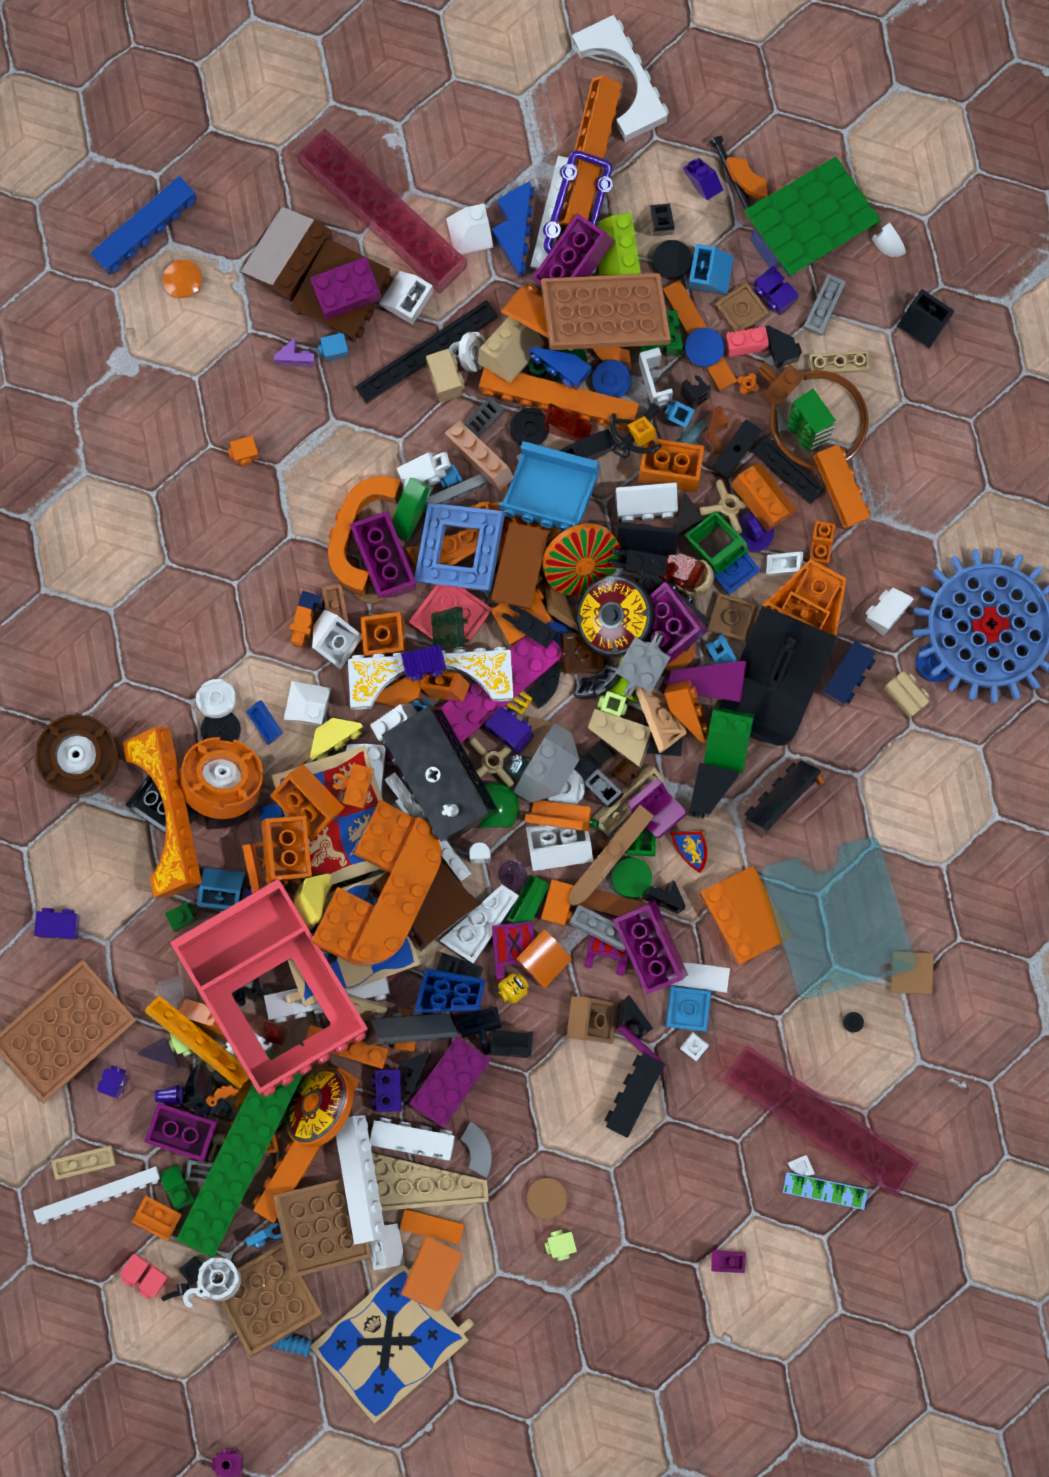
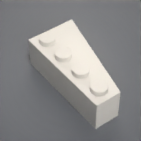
(412, 1140)

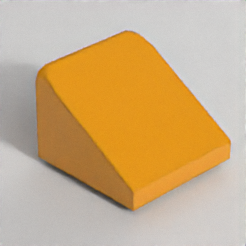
(642, 431)

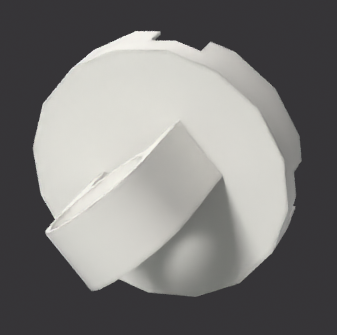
(468, 350)

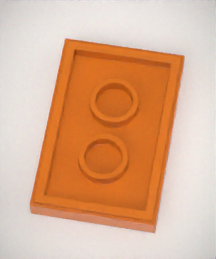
(431, 1274)

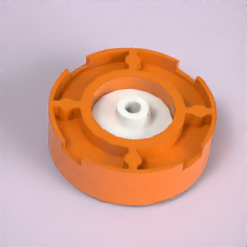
(221, 778)

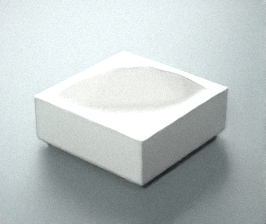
(694, 1046)

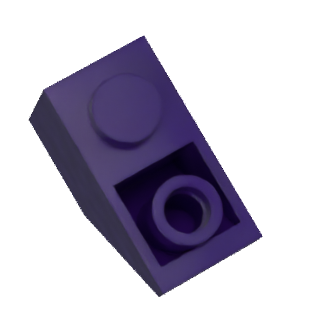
(703, 178)

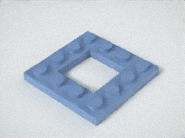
(476, 578)

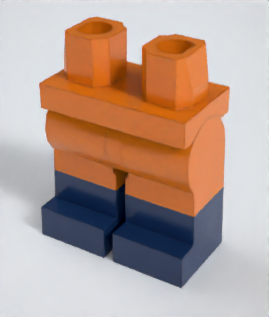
(304, 618)

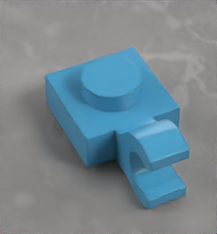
(259, 1238)

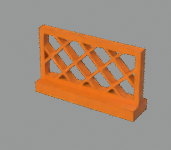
(254, 869)

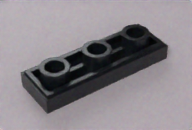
(743, 440)

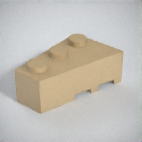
(622, 735)

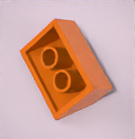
(672, 464)
(763, 496)
(306, 796)
(286, 848)

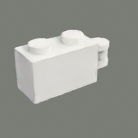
(427, 468)

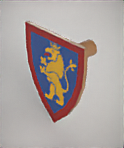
(692, 847)

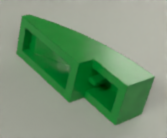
(410, 507)

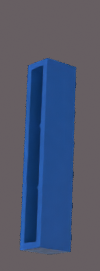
(144, 225)

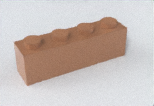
(479, 455)

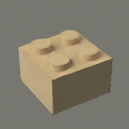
(444, 375)

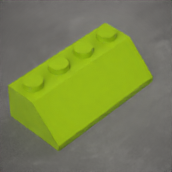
(623, 254)

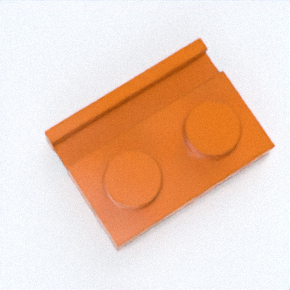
(157, 1218)

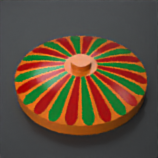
(579, 558)

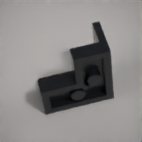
(511, 1044)

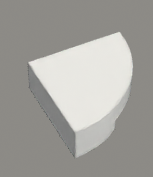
(801, 1166)

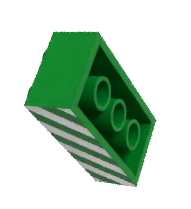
(810, 421)

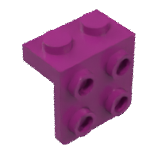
(661, 805)

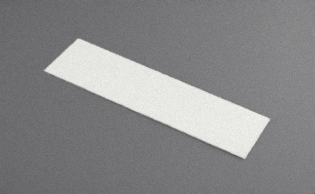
(705, 977)

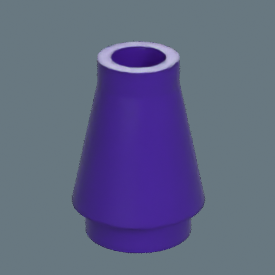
(169, 1095)

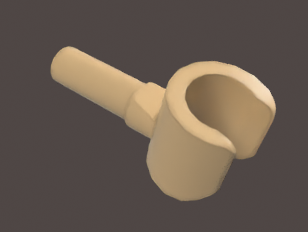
(218, 1139)

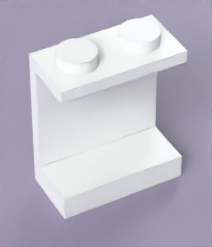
(648, 360)

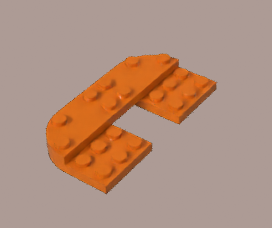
(373, 933)

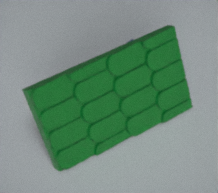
(810, 218)

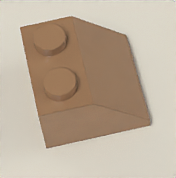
(591, 1020)

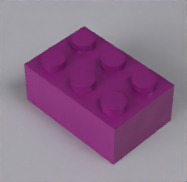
(345, 288)
(181, 1132)

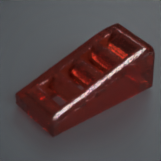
(274, 1033)

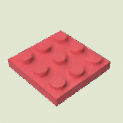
(447, 597)

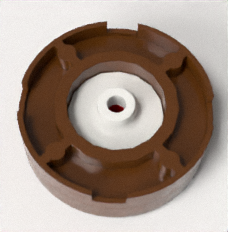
(74, 736)

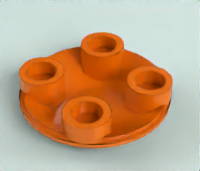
(182, 279)

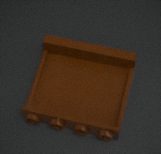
(330, 257)
(441, 909)

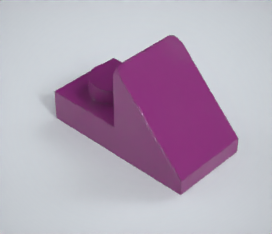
(728, 1261)

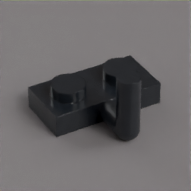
(480, 1023)

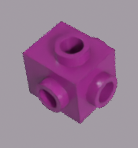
(235, 1460)

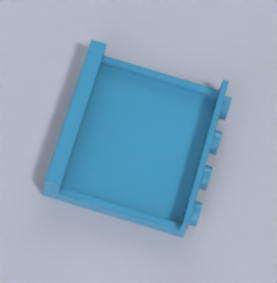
(550, 487)

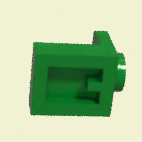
(181, 916)

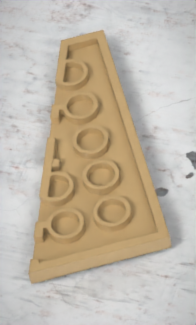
(416, 1186)

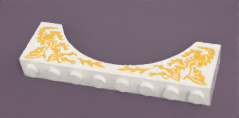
(487, 668)

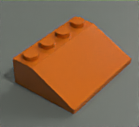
(528, 309)
(743, 915)

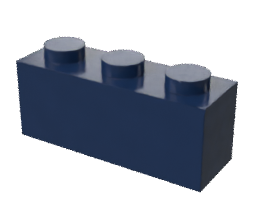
(849, 674)

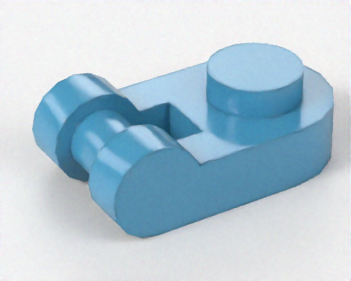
(724, 657)

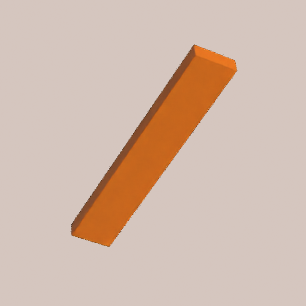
(690, 321)

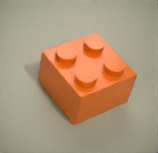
(383, 634)

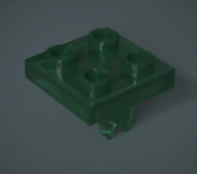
(449, 629)

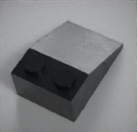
(149, 805)

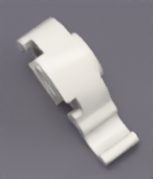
(206, 1282)

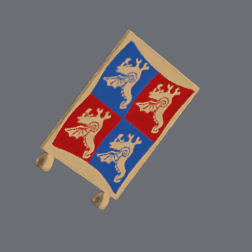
(334, 846)

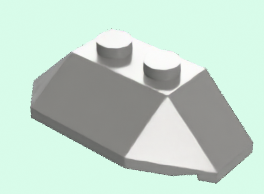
(549, 766)

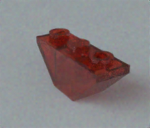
(565, 424)

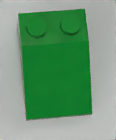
(728, 739)

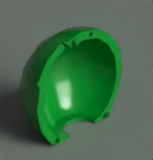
(507, 804)

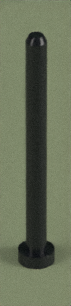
(717, 143)

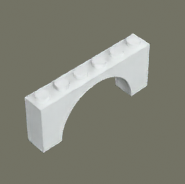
(609, 40)

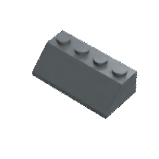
(409, 1029)

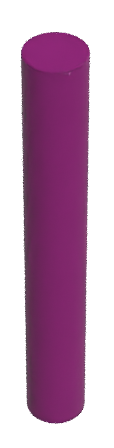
(637, 1042)

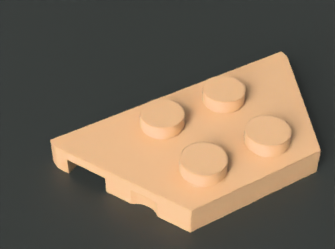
(662, 723)

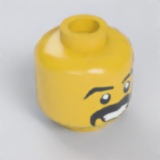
(513, 988)

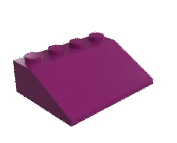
(675, 622)

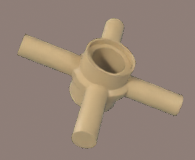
(727, 506)
(497, 757)

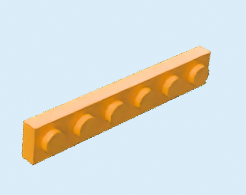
(197, 1041)

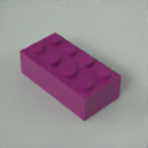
(450, 1082)

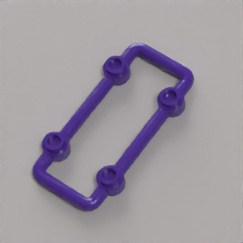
(569, 172)

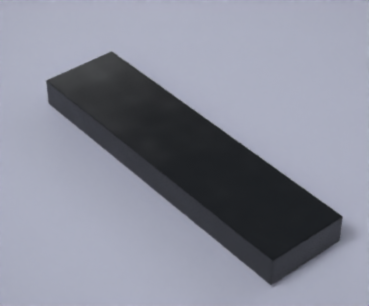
(788, 470)

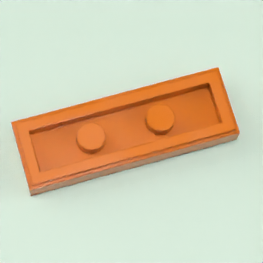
(432, 1226)

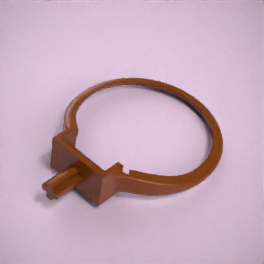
(785, 383)

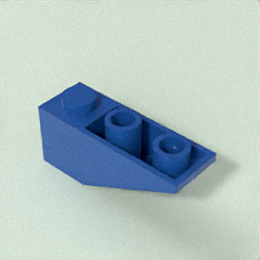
(564, 365)

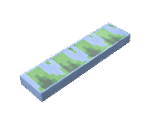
(825, 1190)

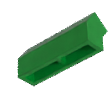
(529, 900)

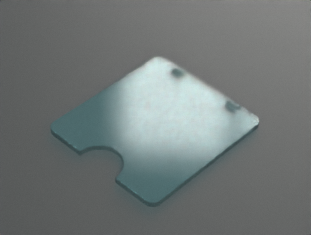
(839, 921)

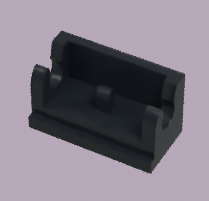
(695, 394)

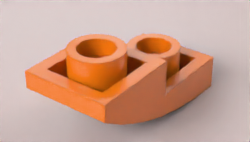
(822, 542)

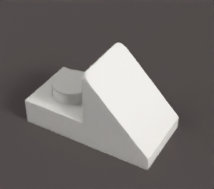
(784, 563)

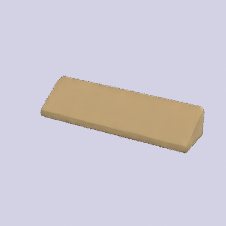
(619, 811)

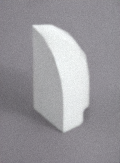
(889, 242)

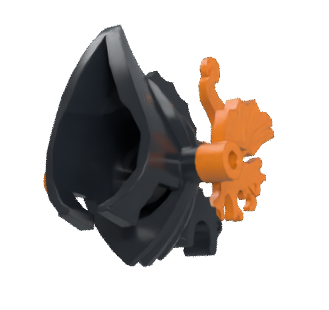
(209, 1090)

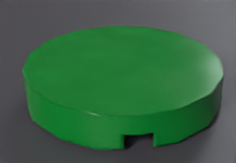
(631, 877)

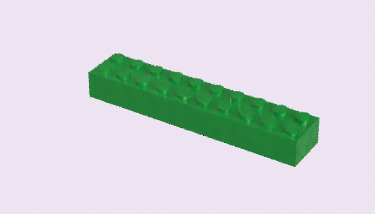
(235, 1167)

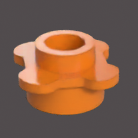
(753, 387)

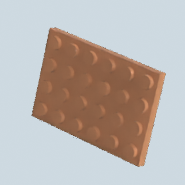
(605, 311)
(64, 1031)

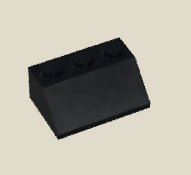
(648, 539)

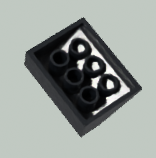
(782, 797)

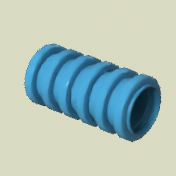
(294, 1345)

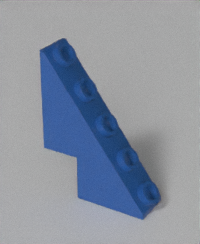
(512, 233)

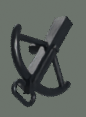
(626, 443)

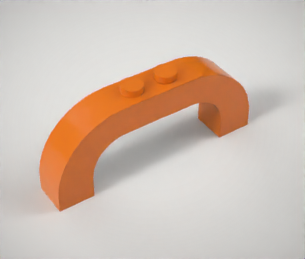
(340, 536)

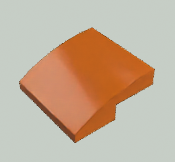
(544, 959)

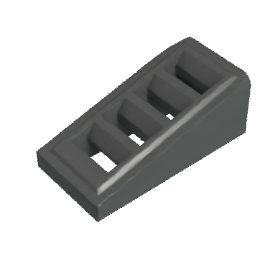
(488, 423)

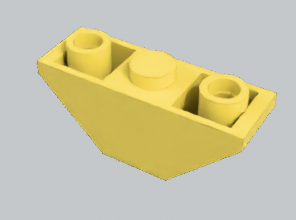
(333, 736)
(312, 899)

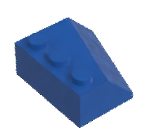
(449, 992)

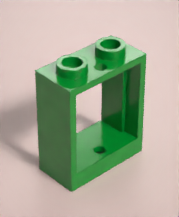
(727, 555)

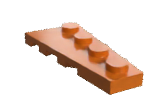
(454, 548)

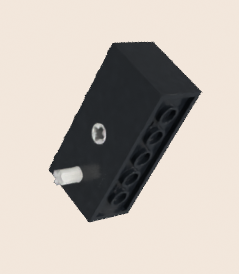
(439, 774)

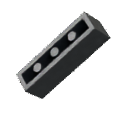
(635, 1094)

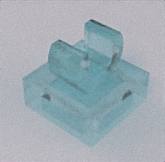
(517, 767)

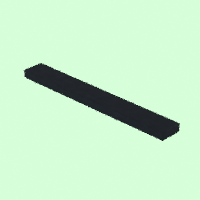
(416, 357)

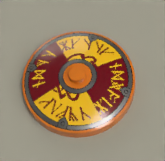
(319, 1107)

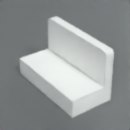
(389, 1251)

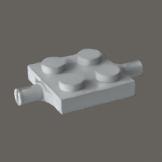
(643, 664)

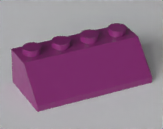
(575, 252)
(383, 556)
(650, 947)

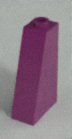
(714, 681)

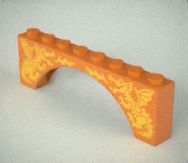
(178, 864)

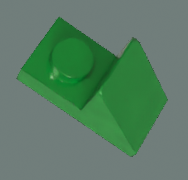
(177, 1187)

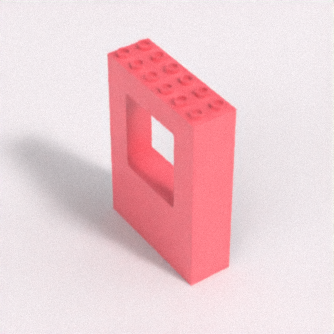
(242, 947)

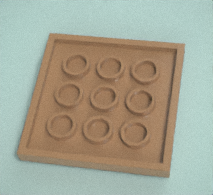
(317, 1228)
(269, 1302)

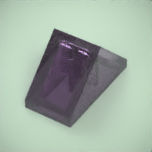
(160, 1052)

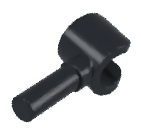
(257, 989)
(181, 1289)

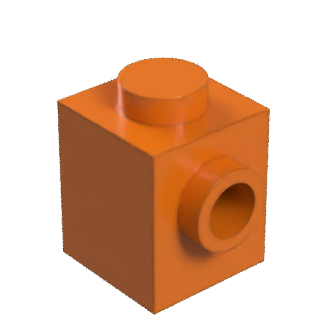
(243, 451)

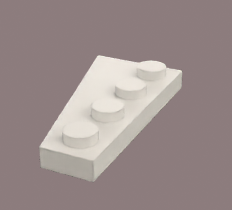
(475, 930)

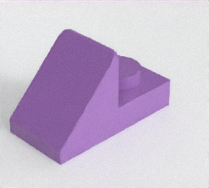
(288, 357)

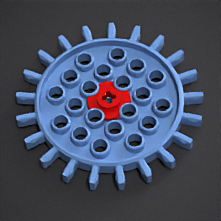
(940, 628)

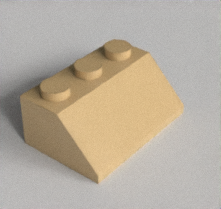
(508, 349)

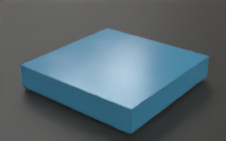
(688, 1009)

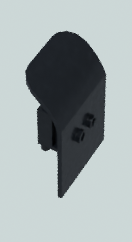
(780, 674)

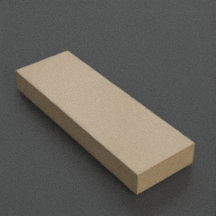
(83, 1162)

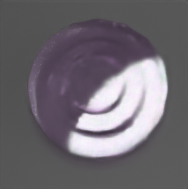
(512, 874)

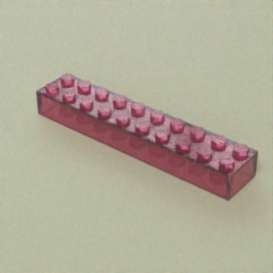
(382, 211)
(821, 1121)

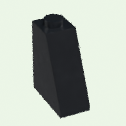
(710, 788)

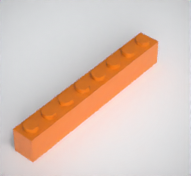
(591, 139)
(541, 392)
(289, 1171)

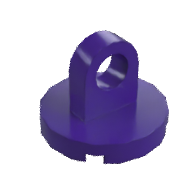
(754, 533)

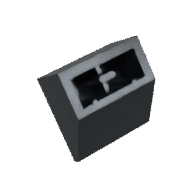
(925, 318)

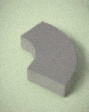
(479, 1149)

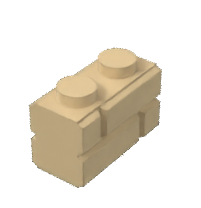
(907, 694)

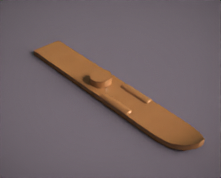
(610, 855)

